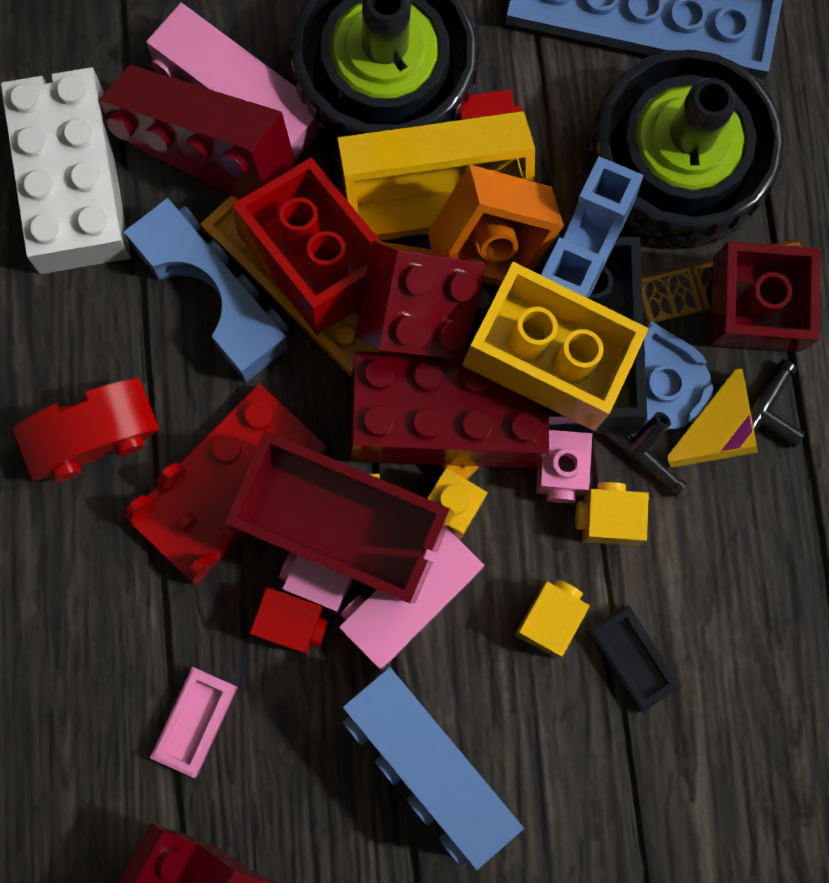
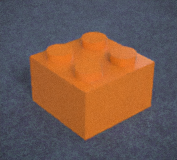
(497, 221)

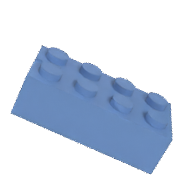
(433, 768)

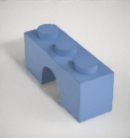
(594, 227)

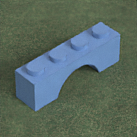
(172, 248)

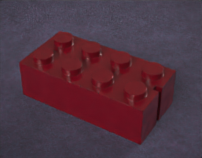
(440, 415)
(339, 517)

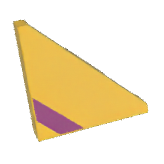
(721, 429)

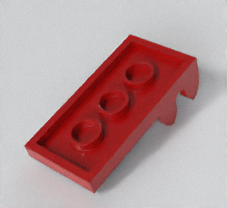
(194, 497)

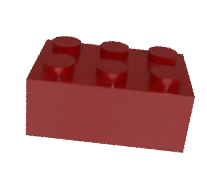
(308, 243)

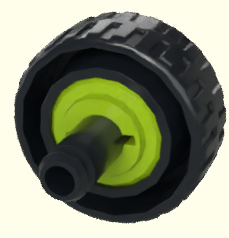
(383, 63)
(700, 139)

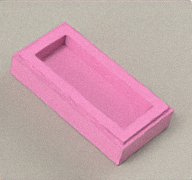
(194, 722)

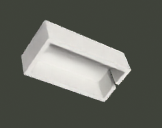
(65, 171)

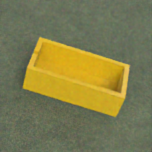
(408, 173)

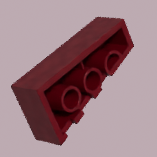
(199, 130)

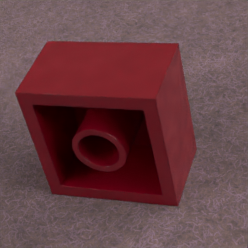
(766, 296)
(419, 300)

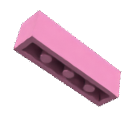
(204, 56)

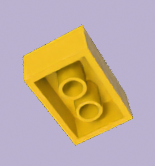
(555, 347)

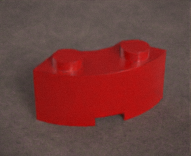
(71, 436)

